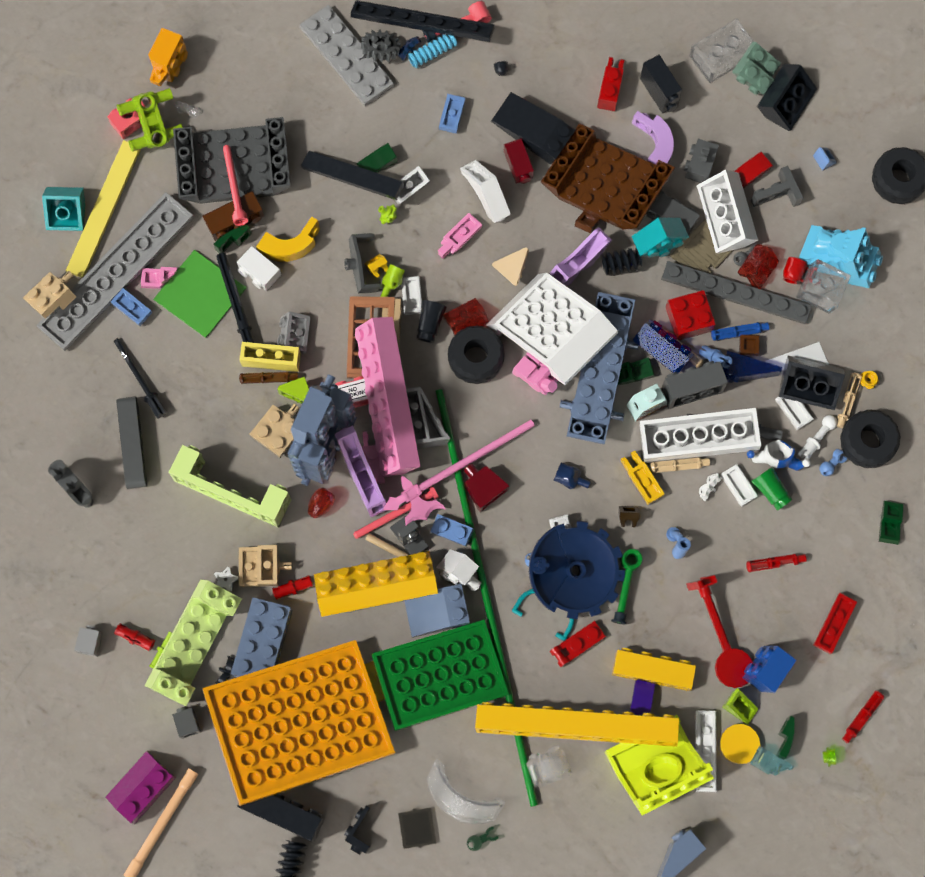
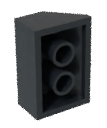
(787, 96)
(811, 382)

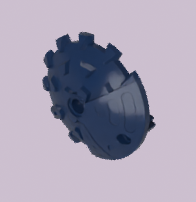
(552, 570)

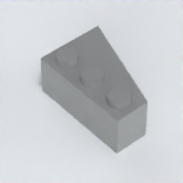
(426, 425)

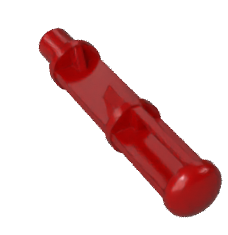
(775, 562)
(863, 716)

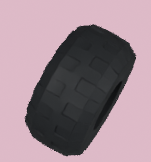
(892, 189)
(476, 337)
(879, 424)

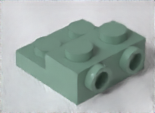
(756, 69)

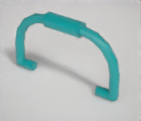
(515, 610)

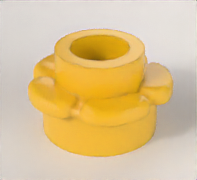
(873, 379)

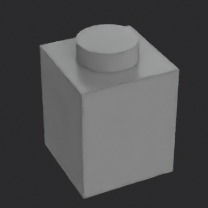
(88, 641)

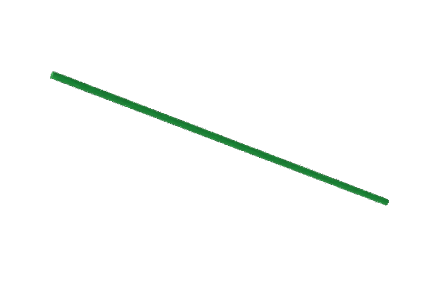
(485, 590)

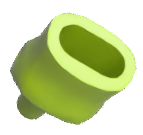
(392, 279)

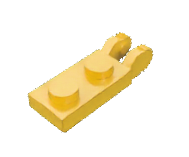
(643, 479)

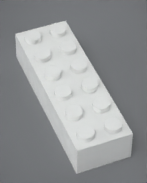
(700, 435)

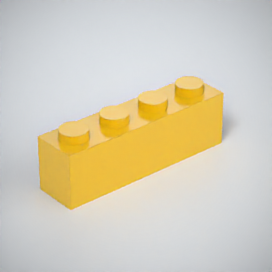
(654, 670)

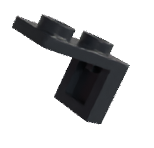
(357, 845)

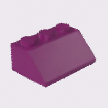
(140, 788)

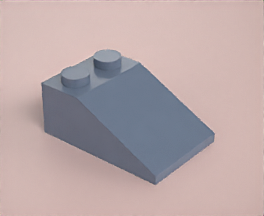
(437, 611)
(680, 853)

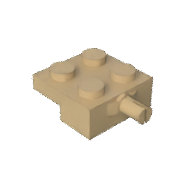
(50, 294)
(275, 430)
(260, 566)

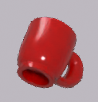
(794, 270)

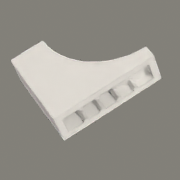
(487, 189)

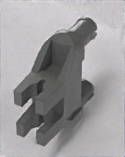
(70, 483)

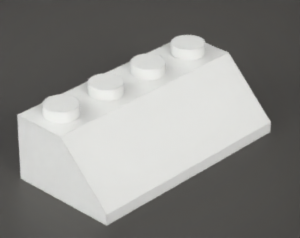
(727, 212)

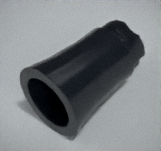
(430, 320)

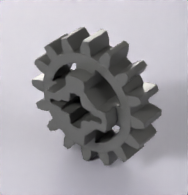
(380, 45)

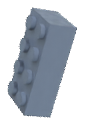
(261, 637)

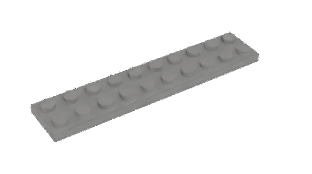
(116, 270)

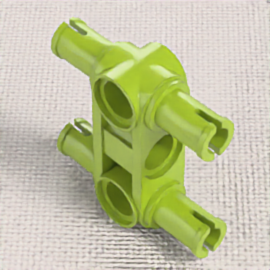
(149, 119)

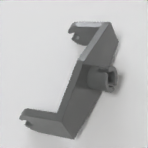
(356, 265)

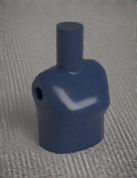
(570, 477)

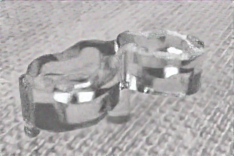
(191, 110)

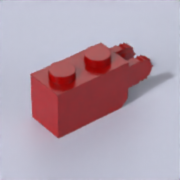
(610, 86)

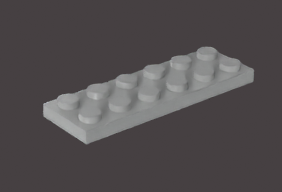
(346, 56)

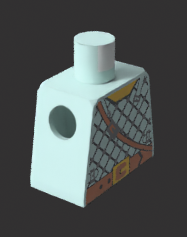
(648, 402)

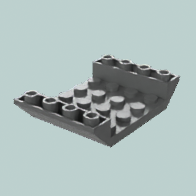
(257, 157)

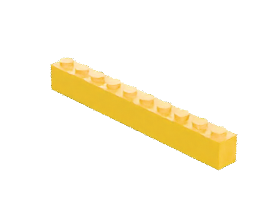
(577, 724)

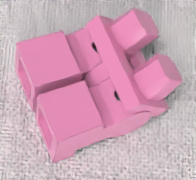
(540, 379)

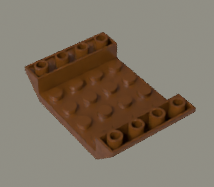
(605, 179)

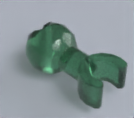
(477, 841)

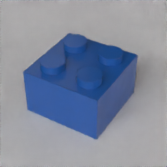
(768, 668)

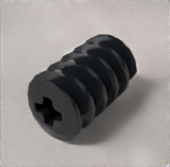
(621, 261)
(291, 859)

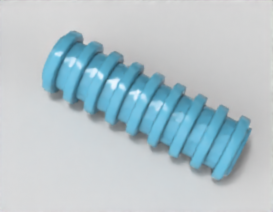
(432, 50)

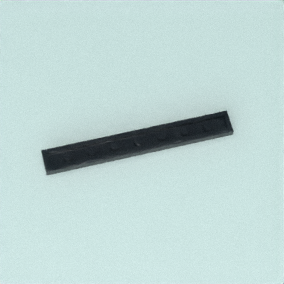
(422, 21)

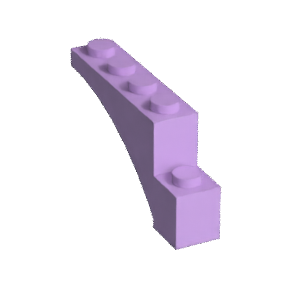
(360, 470)

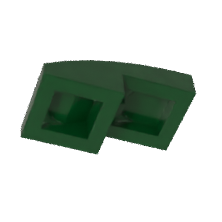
(237, 236)
(635, 371)
(890, 522)
(786, 732)

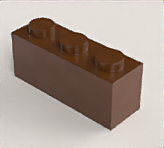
(221, 221)

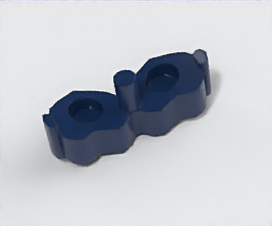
(408, 47)

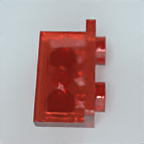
(759, 265)
(466, 315)

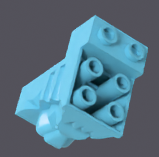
(845, 251)

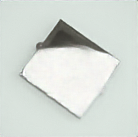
(417, 828)

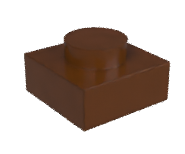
(587, 222)
(749, 345)

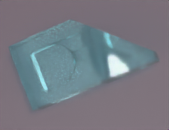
(769, 762)

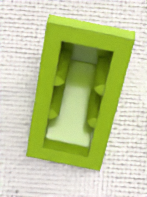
(294, 390)
(740, 706)

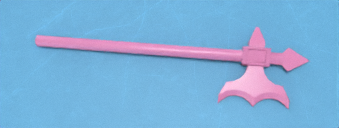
(420, 508)

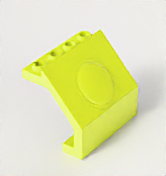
(658, 773)

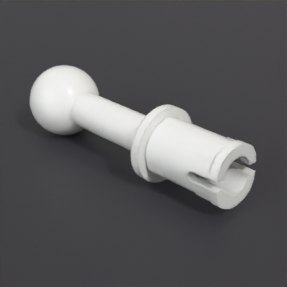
(829, 423)

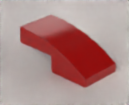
(753, 168)

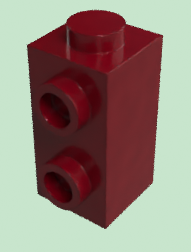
(518, 161)

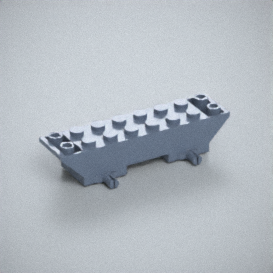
(599, 378)

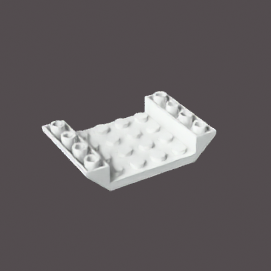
(554, 326)

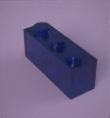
(663, 346)

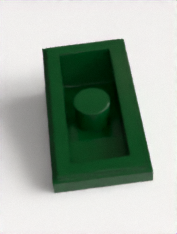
(379, 159)

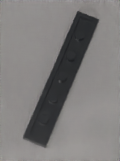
(352, 175)

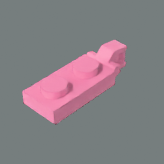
(459, 235)

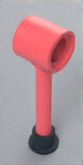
(478, 12)

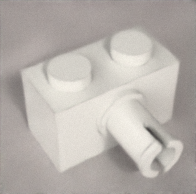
(459, 569)

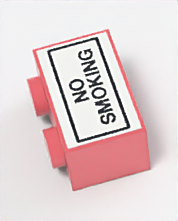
(356, 389)

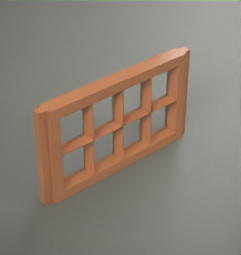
(370, 302)

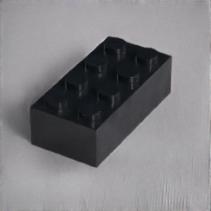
(287, 815)

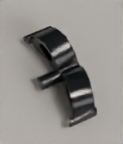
(227, 671)

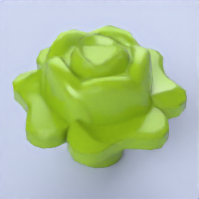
(387, 214)

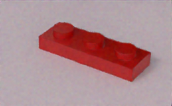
(835, 623)

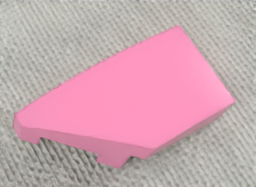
(156, 277)

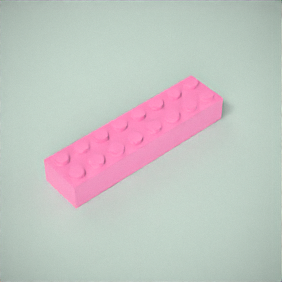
(387, 397)

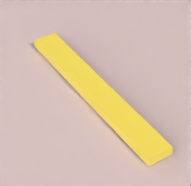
(102, 210)

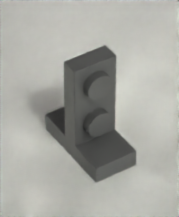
(786, 187)
(409, 536)

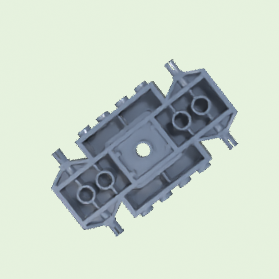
(314, 430)

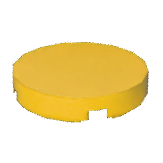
(739, 743)

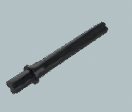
(242, 323)

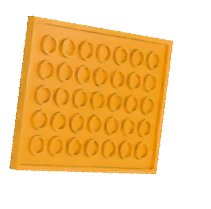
(298, 722)

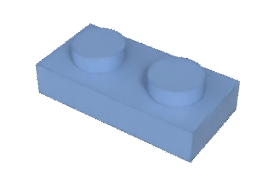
(452, 113)
(131, 307)
(452, 530)

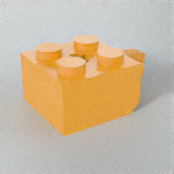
(167, 56)

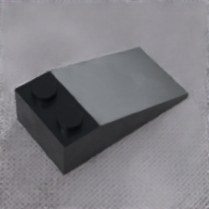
(537, 128)

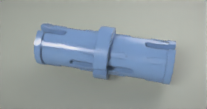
(715, 355)

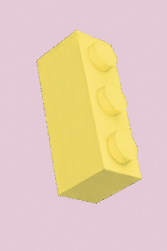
(270, 356)

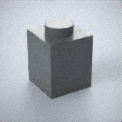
(186, 722)

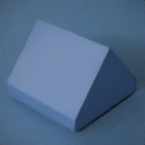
(824, 158)

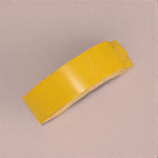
(290, 249)

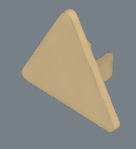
(512, 265)

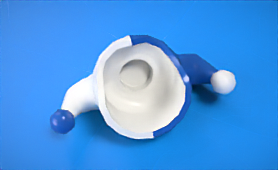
(778, 455)

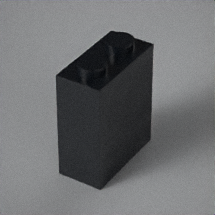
(661, 84)

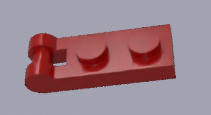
(578, 643)

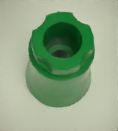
(772, 488)

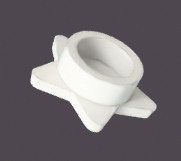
(226, 574)

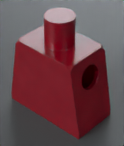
(484, 486)

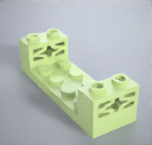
(186, 471)
(191, 641)

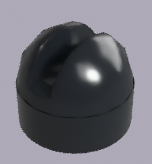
(501, 68)

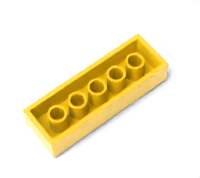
(375, 583)

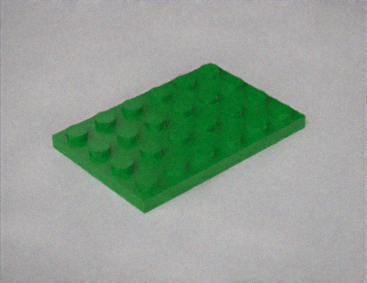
(439, 675)

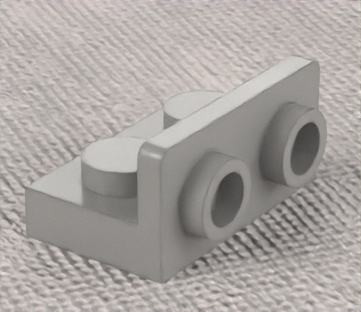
(294, 331)

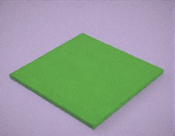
(197, 294)

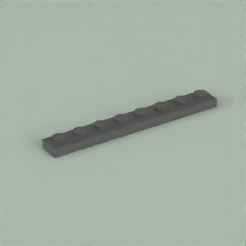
(736, 292)

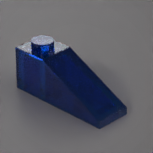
(747, 369)

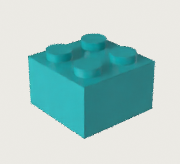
(660, 237)

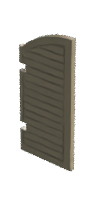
(699, 251)

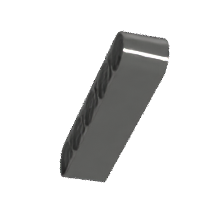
(131, 442)

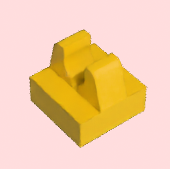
(376, 262)

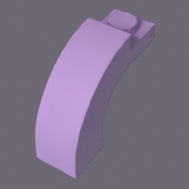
(660, 134)

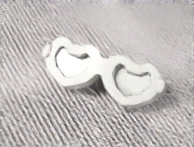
(705, 490)

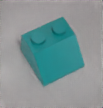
(64, 208)

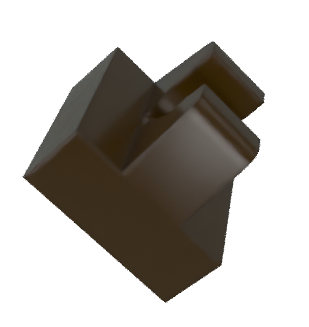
(628, 513)

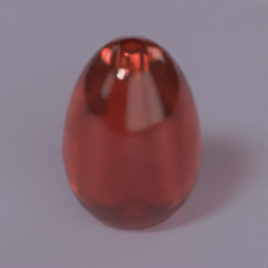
(320, 503)

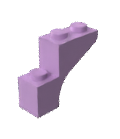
(581, 258)

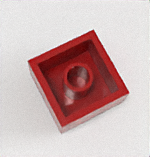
(690, 315)

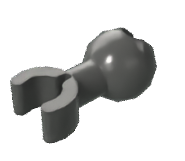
(742, 256)

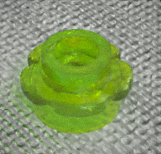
(829, 756)

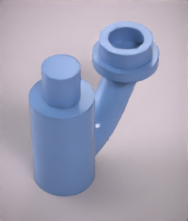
(682, 545)

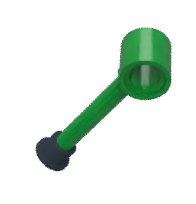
(620, 615)

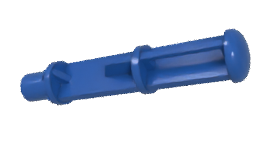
(736, 331)

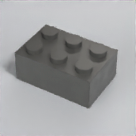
(694, 384)

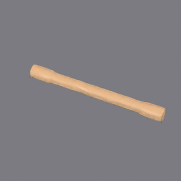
(184, 785)

